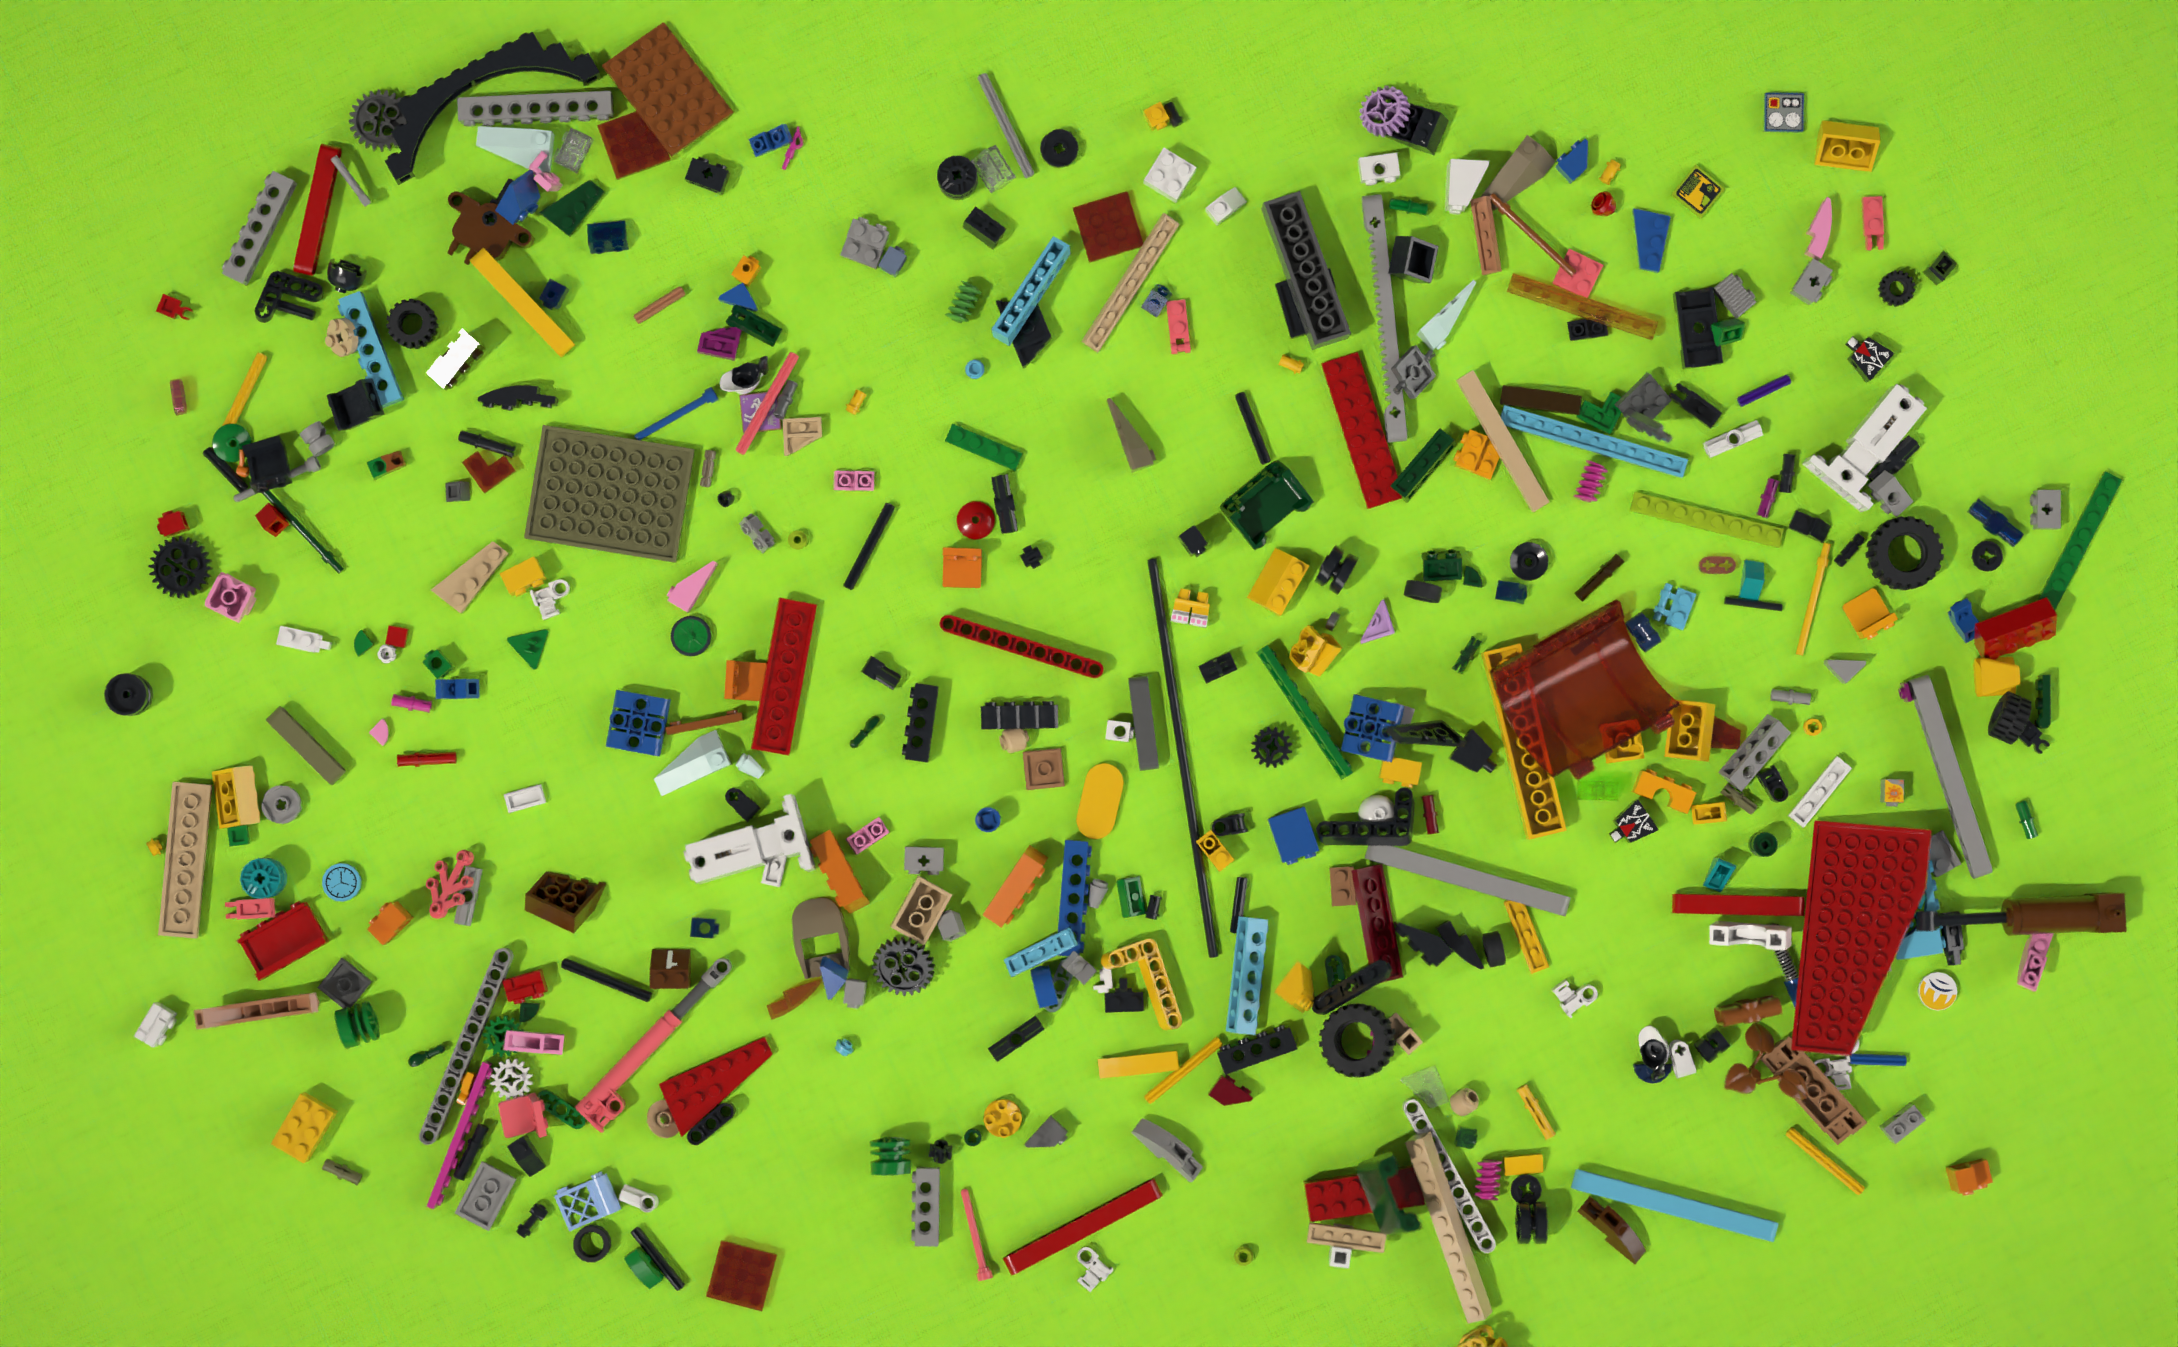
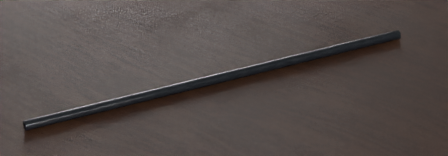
(1182, 757)

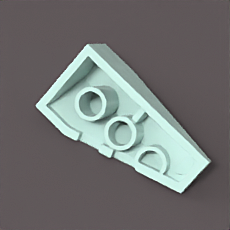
(517, 144)
(1440, 325)

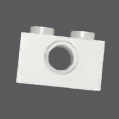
(1387, 161)

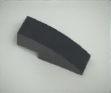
(1459, 944)

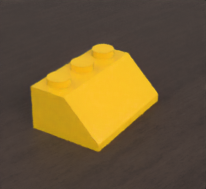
(1847, 146)
(1278, 581)
(236, 797)
(1297, 988)

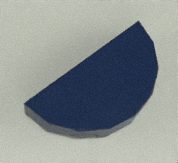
(1644, 1072)

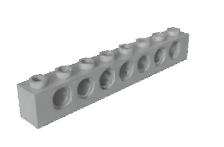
(467, 106)

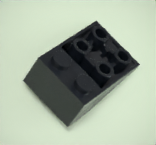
(1422, 130)
(1432, 947)

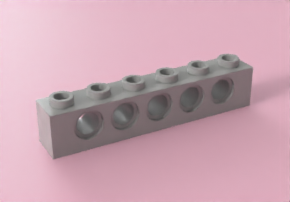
(269, 222)

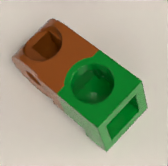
(386, 464)

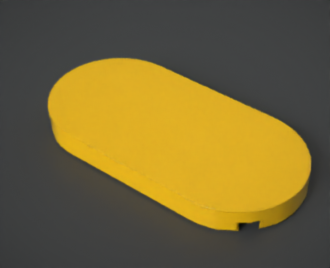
(1099, 801)

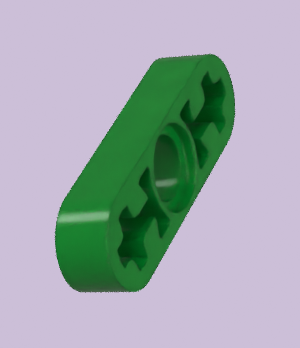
(570, 1121)

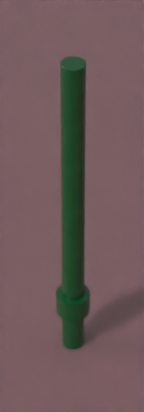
(326, 555)

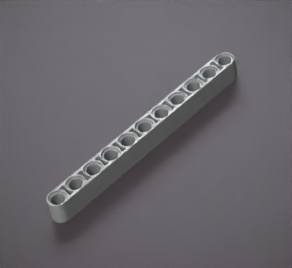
(1950, 776)
(1469, 878)
(459, 1052)

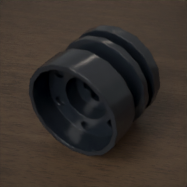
(959, 188)

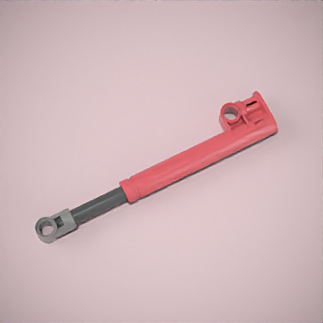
(598, 1100)

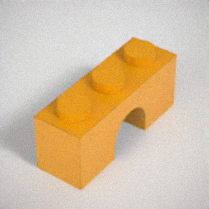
(1680, 796)

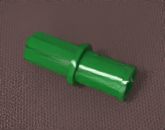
(1409, 206)
(2026, 819)

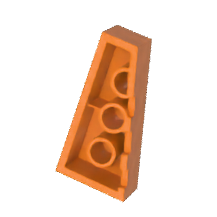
(838, 871)
(1015, 886)

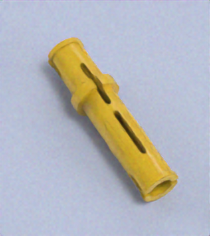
(1532, 1105)

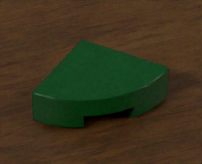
(1472, 578)
(528, 1011)

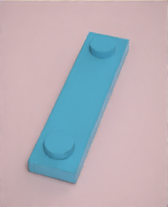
(1040, 952)

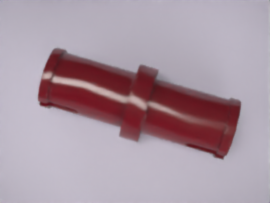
(1430, 814)

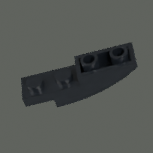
(510, 396)

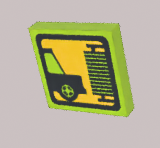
(1698, 191)

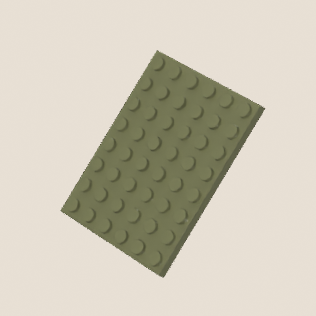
(609, 493)

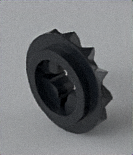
(1993, 562)
(1534, 1186)

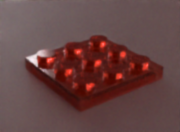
(631, 145)
(1108, 227)
(741, 1275)

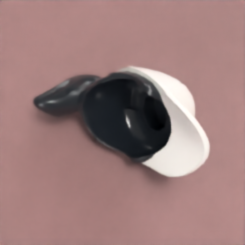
(745, 377)
(1653, 1051)

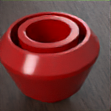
(1603, 204)

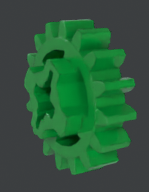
(493, 1031)

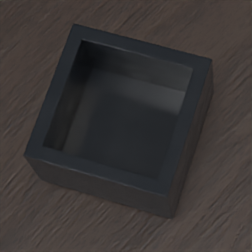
(1413, 259)

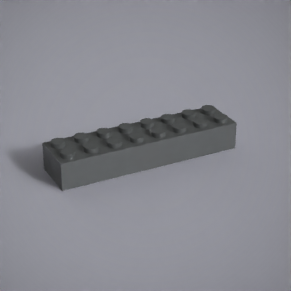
(1305, 270)

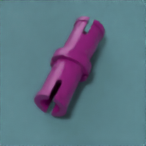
(1767, 498)

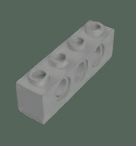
(1754, 752)
(931, 1236)

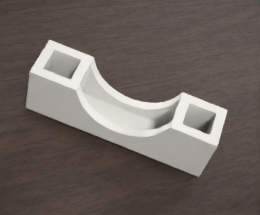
(1733, 933)

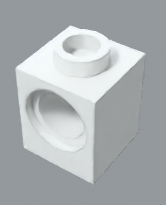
(1111, 725)

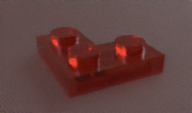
(488, 476)

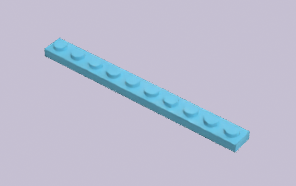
(1593, 441)

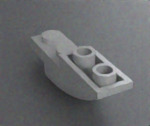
(1166, 1145)

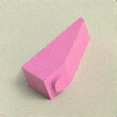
(688, 590)

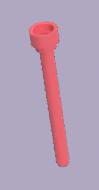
(983, 1271)

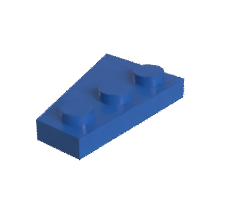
(1651, 236)

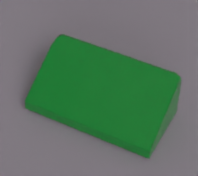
(1727, 331)
(1131, 897)

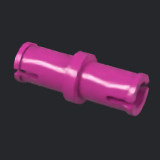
(411, 703)

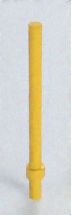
(1822, 562)

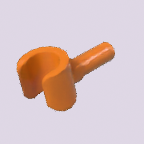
(241, 469)

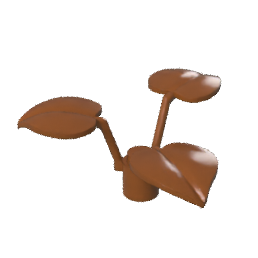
(1745, 1080)

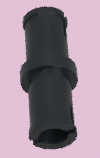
(1787, 473)

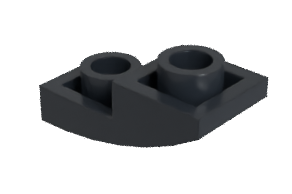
(1586, 329)

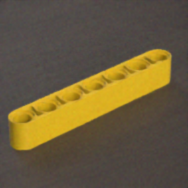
(522, 302)

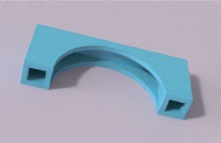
(1924, 942)

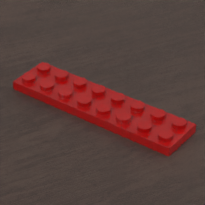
(1361, 429)
(783, 676)

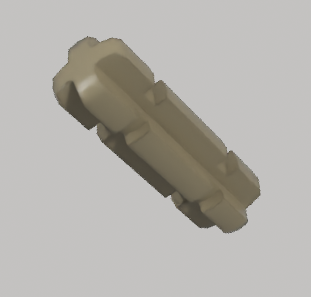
(707, 469)

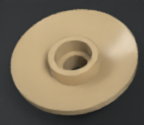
(663, 1130)

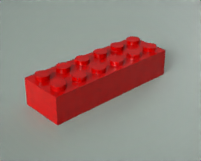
(1346, 1197)

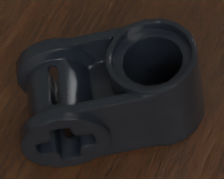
(1772, 783)
(744, 806)
(1231, 825)

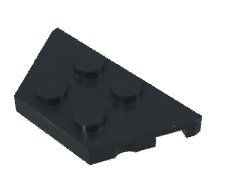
(1031, 337)

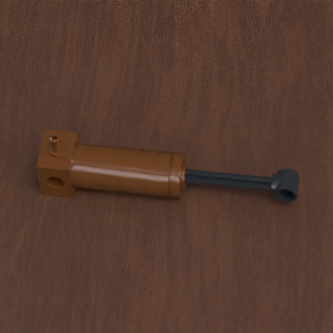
(2042, 915)

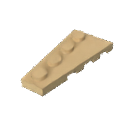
(468, 579)

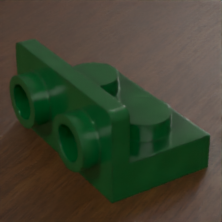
(1442, 565)

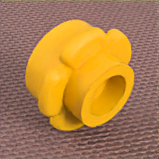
(154, 847)

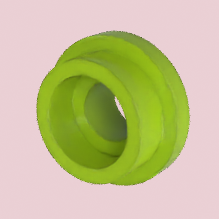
(802, 544)
(1243, 1262)

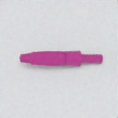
(791, 150)

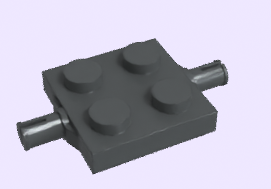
(1413, 372)

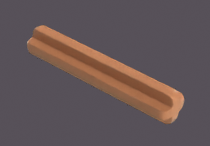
(659, 304)

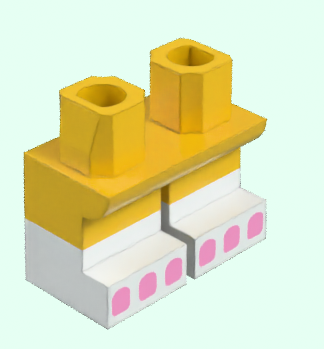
(1199, 611)

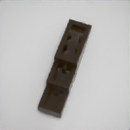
(1541, 400)

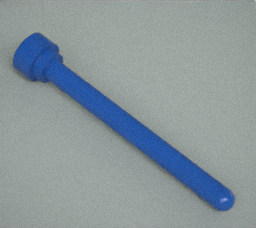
(708, 396)

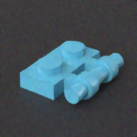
(1679, 609)

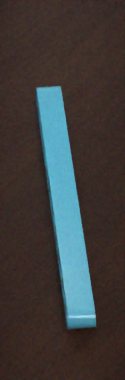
(1674, 1205)

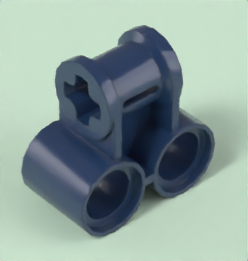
(1643, 632)

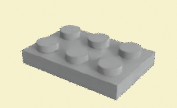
(485, 1196)

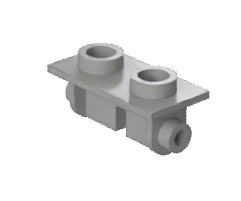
(761, 540)

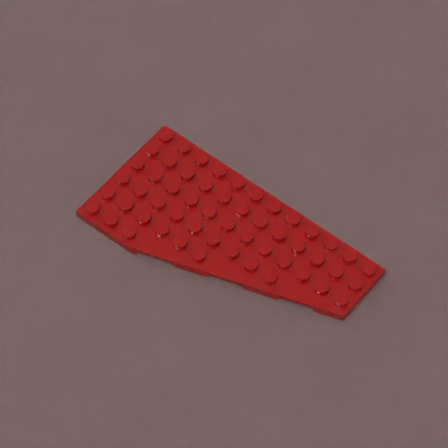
(1856, 916)

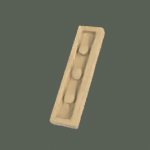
(1346, 1237)

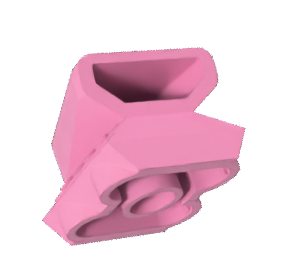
(230, 597)

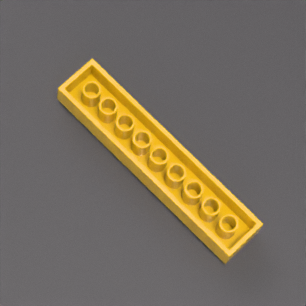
(1532, 785)

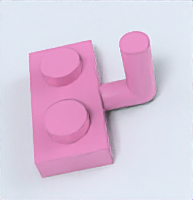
(548, 181)

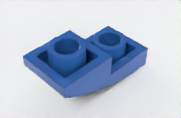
(771, 140)

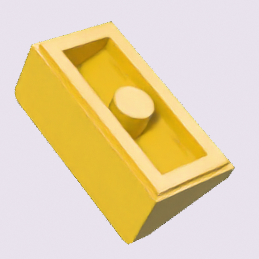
(1523, 1164)

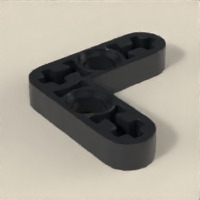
(279, 288)

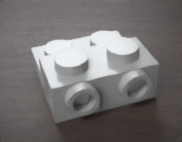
(865, 242)

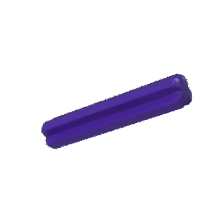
(1763, 390)

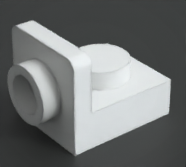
(1106, 976)

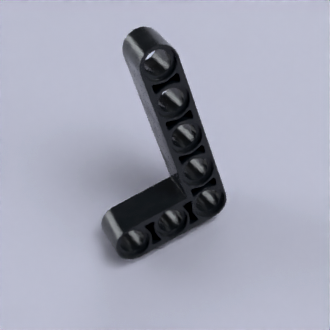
(1373, 828)

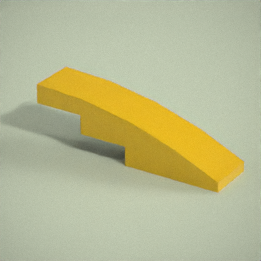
(1138, 1064)

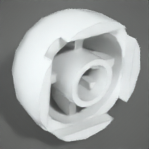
(1377, 809)

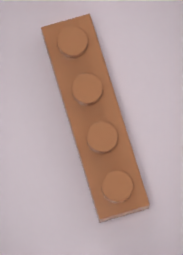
(1485, 235)

